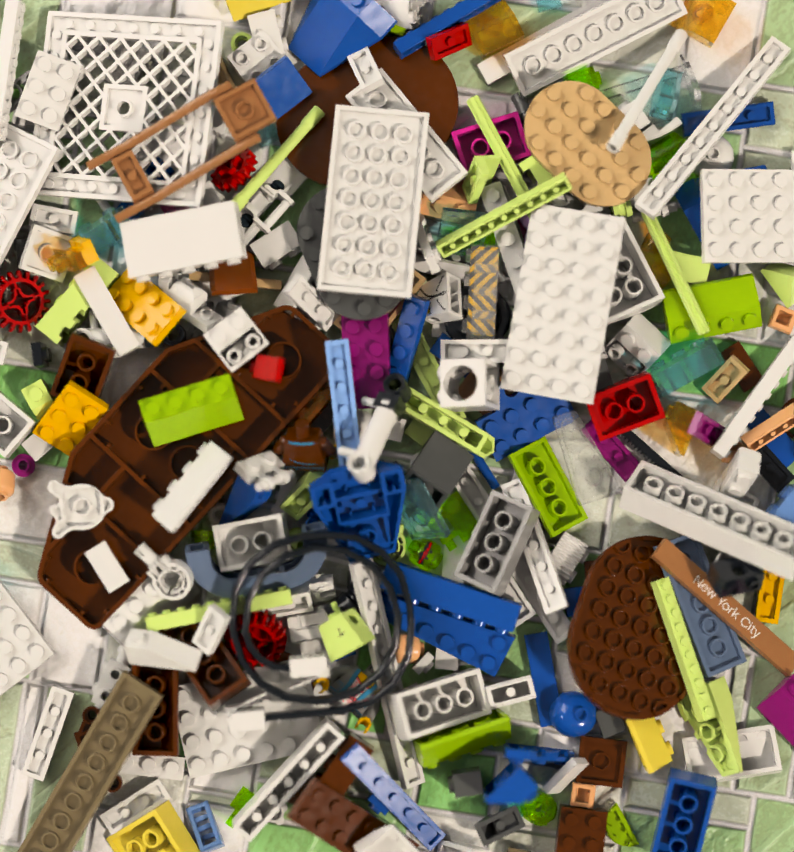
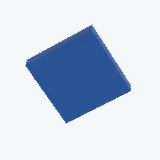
(282, 86)

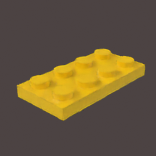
(146, 307)

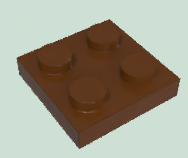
(605, 761)

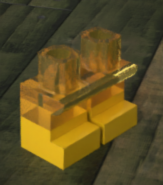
(74, 258)

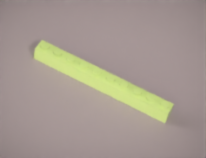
(503, 215)
(196, 612)
(683, 649)

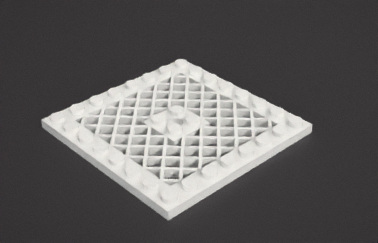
(198, 126)

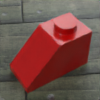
(267, 368)

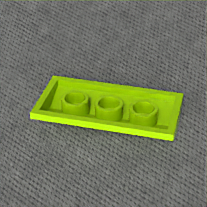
(547, 487)

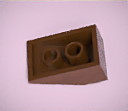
(85, 364)

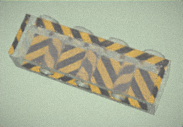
(482, 291)

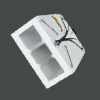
(444, 298)

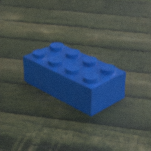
(684, 812)

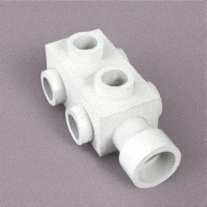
(107, 681)

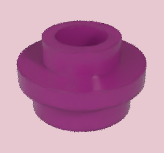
(30, 465)

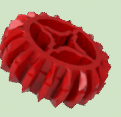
(22, 311)
(262, 630)

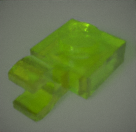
(239, 802)

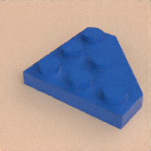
(538, 755)

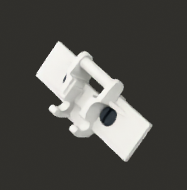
(278, 186)

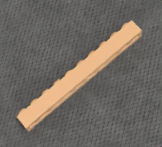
(769, 429)

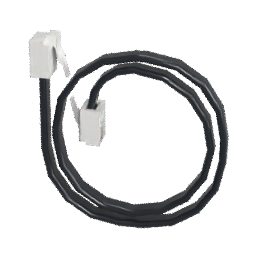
(313, 664)

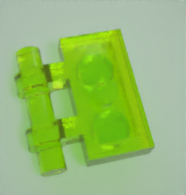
(460, 518)

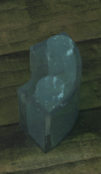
(104, 232)

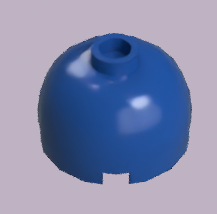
(572, 714)

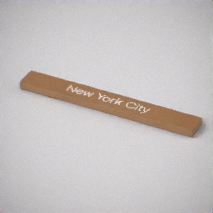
(725, 608)

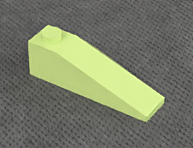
(717, 733)

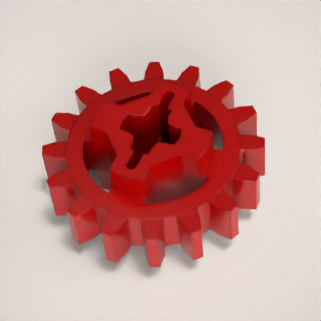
(234, 171)

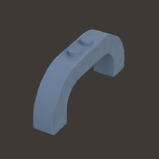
(287, 574)

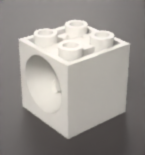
(488, 385)

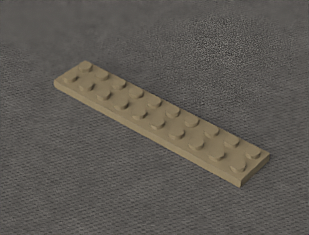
(94, 766)

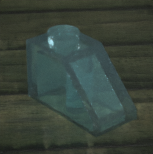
(666, 95)

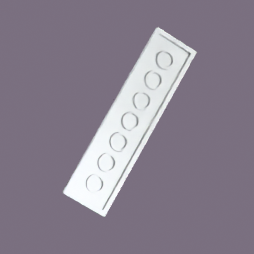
(587, 40)

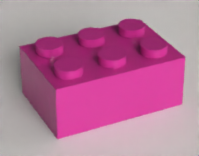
(472, 142)

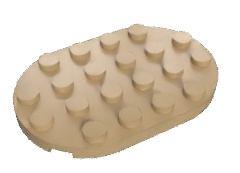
(569, 134)

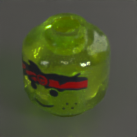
(425, 553)

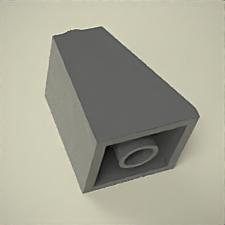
(440, 466)

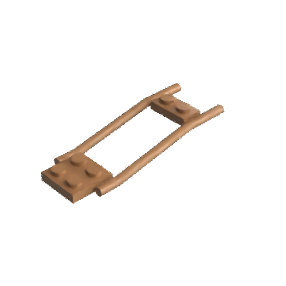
(241, 109)

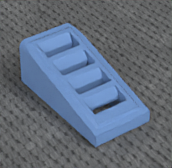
(212, 824)

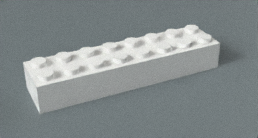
(711, 518)

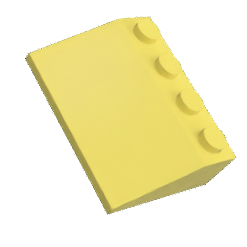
(154, 832)

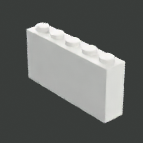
(183, 241)

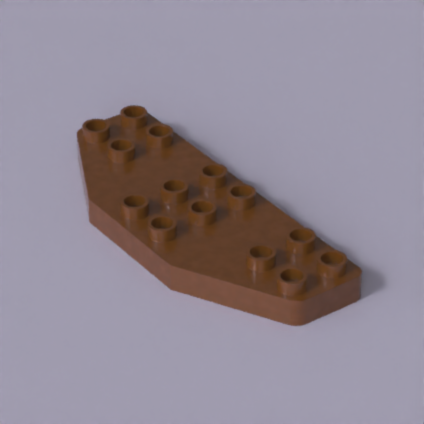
(133, 473)

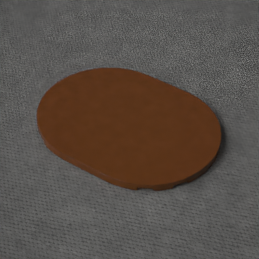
(422, 81)
(619, 637)

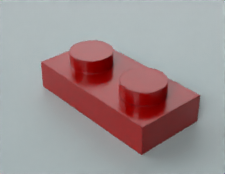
(448, 41)

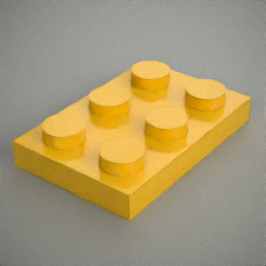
(70, 417)

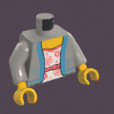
(348, 677)

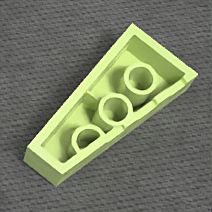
(72, 308)

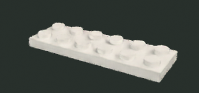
(441, 166)

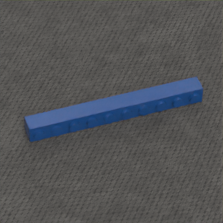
(459, 13)

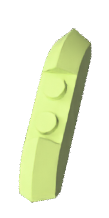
(449, 424)

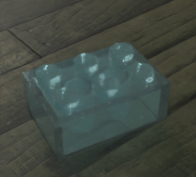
(685, 366)

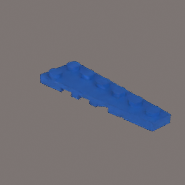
(458, 637)

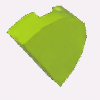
(618, 828)

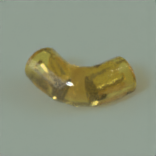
(655, 261)

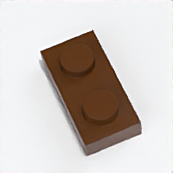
(753, 375)

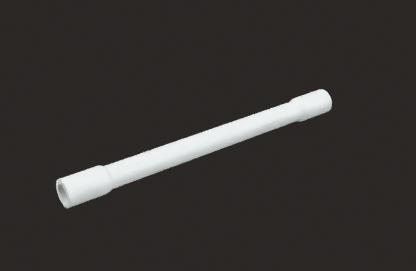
(621, 134)

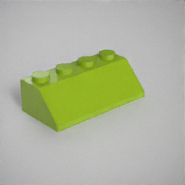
(725, 303)
(191, 410)
(462, 739)

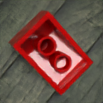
(625, 406)

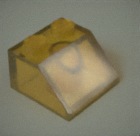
(704, 19)
(494, 29)
(676, 424)

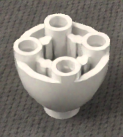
(405, 12)

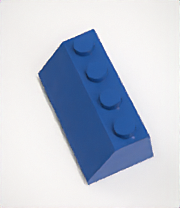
(511, 786)

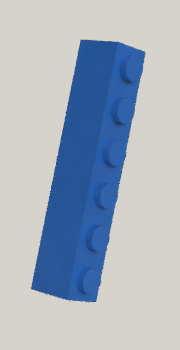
(457, 598)

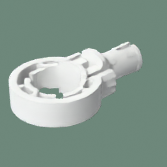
(159, 566)

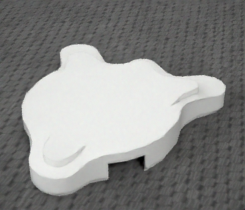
(77, 507)

